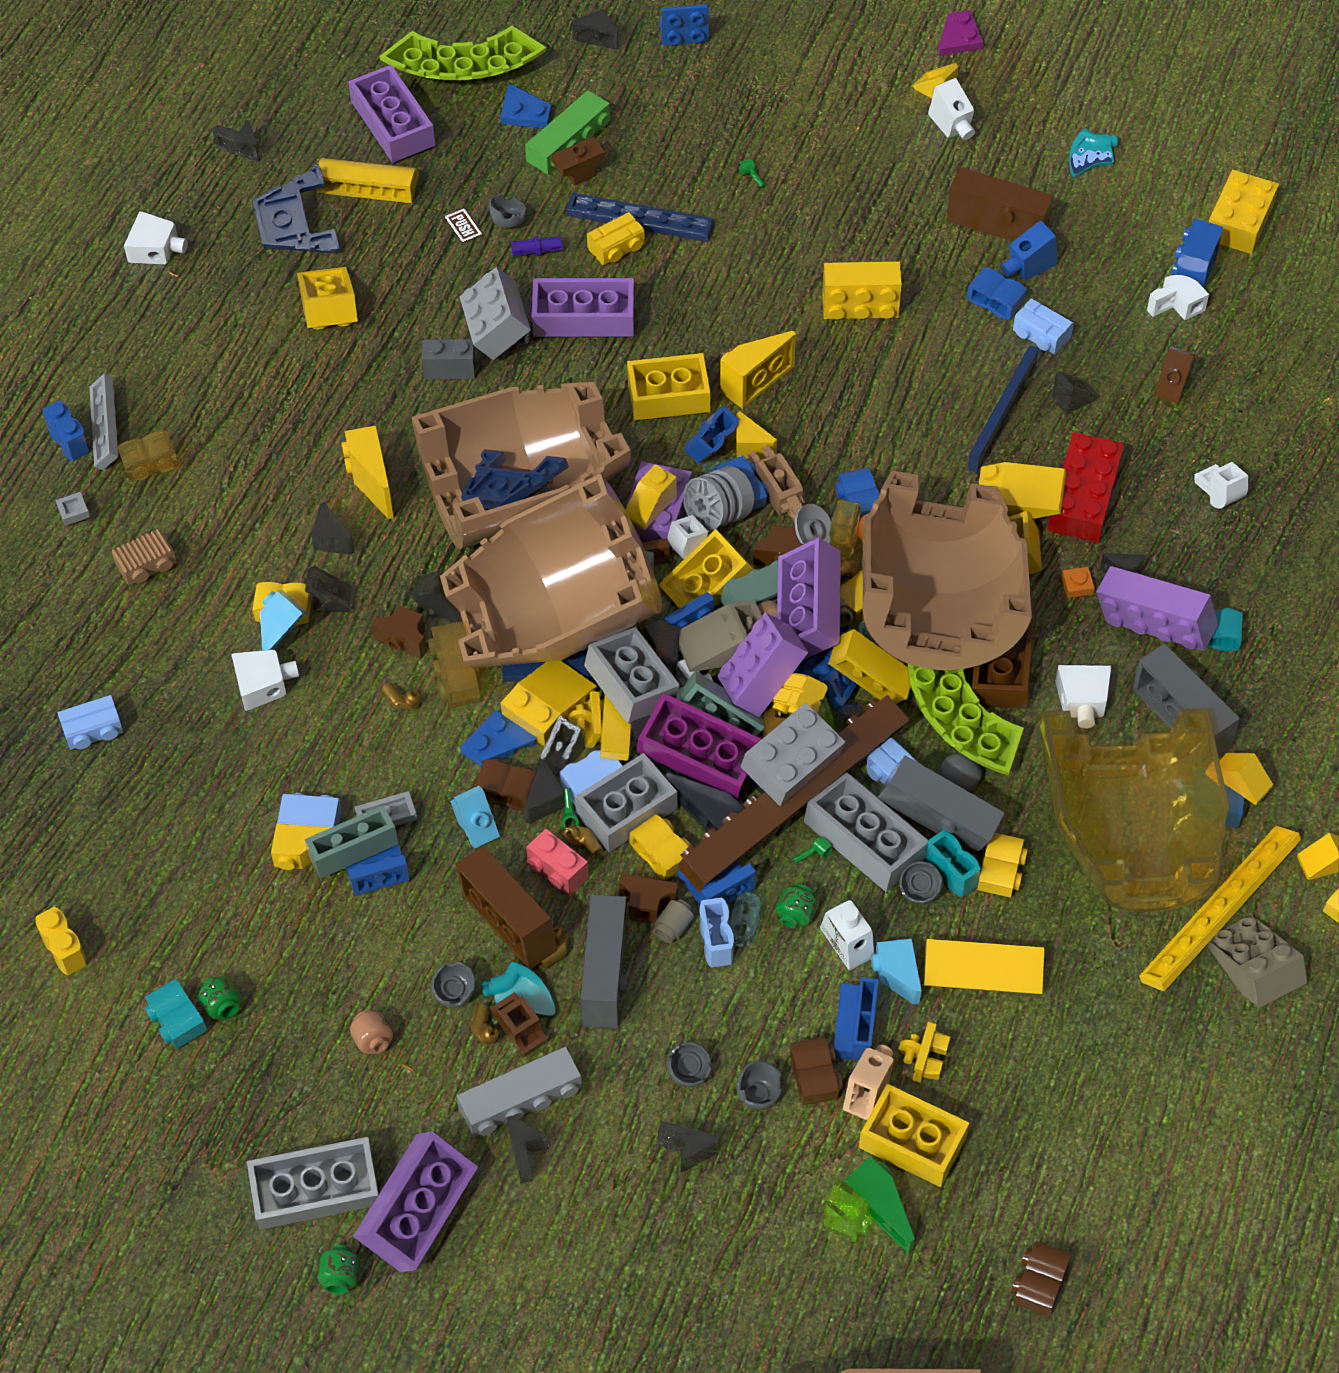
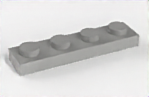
(103, 422)

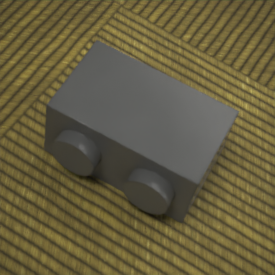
(448, 359)

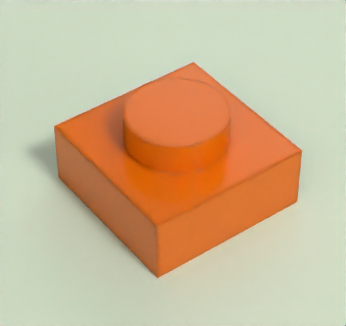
(1077, 582)

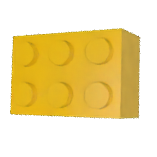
(1243, 210)
(861, 290)
(668, 386)
(913, 1135)

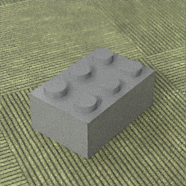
(494, 313)
(630, 673)
(792, 754)
(625, 801)

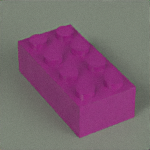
(697, 745)

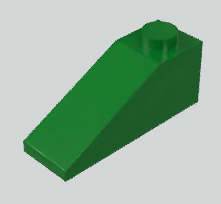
(877, 1188)

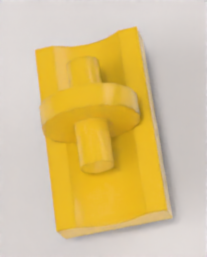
(589, 718)
(932, 1041)

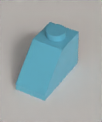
(278, 618)
(898, 968)

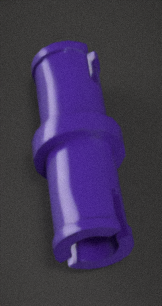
(536, 246)

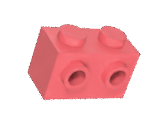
(557, 862)

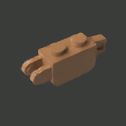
(782, 484)

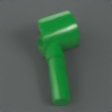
(748, 167)
(568, 809)
(820, 846)

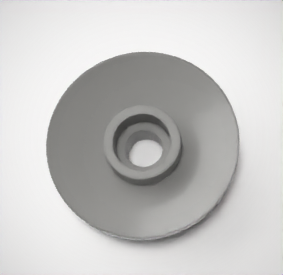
(812, 523)

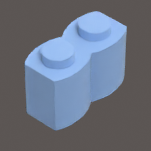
(716, 932)

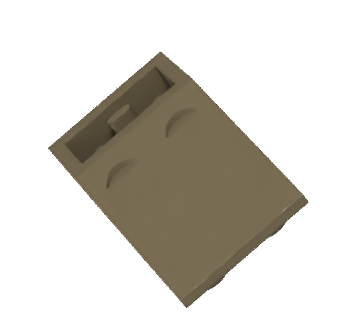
(716, 636)
(1258, 961)

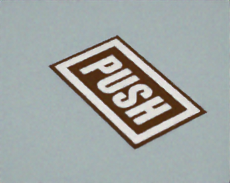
(463, 225)

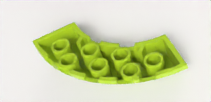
(463, 60)
(962, 721)

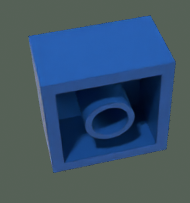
(1198, 252)

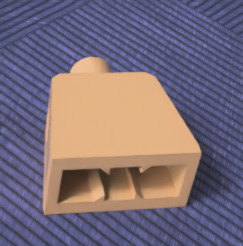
(871, 1072)

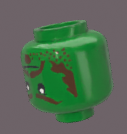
(796, 906)
(220, 998)
(338, 1269)

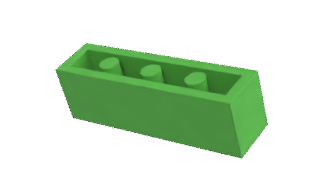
(572, 126)

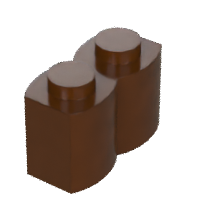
(505, 783)
(814, 1070)
(1041, 1278)

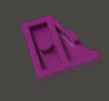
(960, 34)

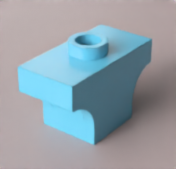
(475, 816)

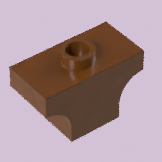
(579, 160)
(1175, 374)
(779, 542)
(401, 631)
(646, 896)
(519, 1023)

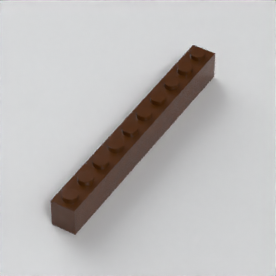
(764, 816)

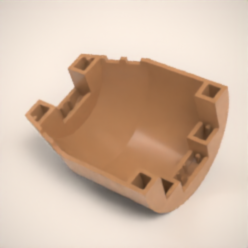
(527, 429)
(943, 579)
(553, 580)

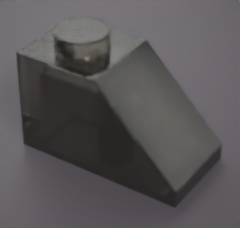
(432, 598)

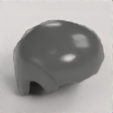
(507, 212)
(961, 771)
(920, 882)
(453, 984)
(689, 1064)
(759, 1085)

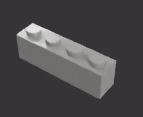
(519, 1092)

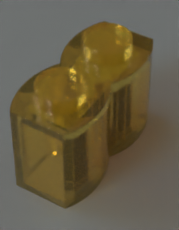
(148, 455)
(845, 528)

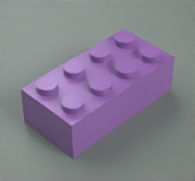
(391, 113)
(583, 307)
(811, 594)
(1157, 608)
(415, 1201)

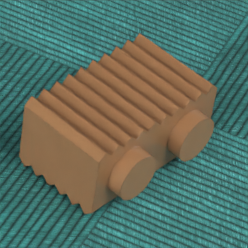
(144, 557)

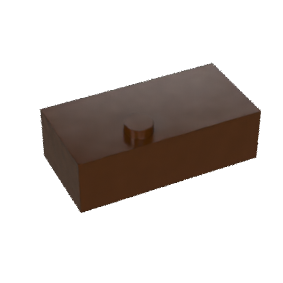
(996, 205)
(1007, 679)
(506, 907)

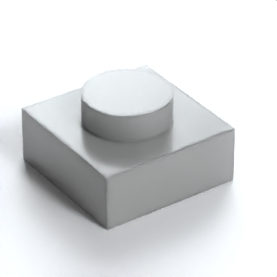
(72, 508)

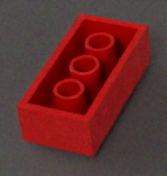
(1089, 483)

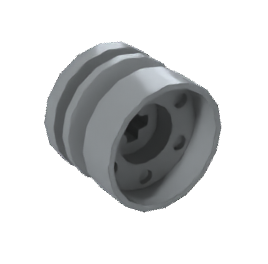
(719, 497)

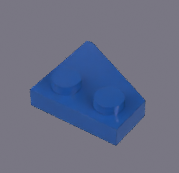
(524, 109)
(496, 739)

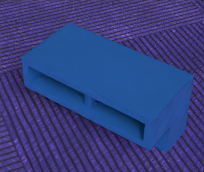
(855, 1019)

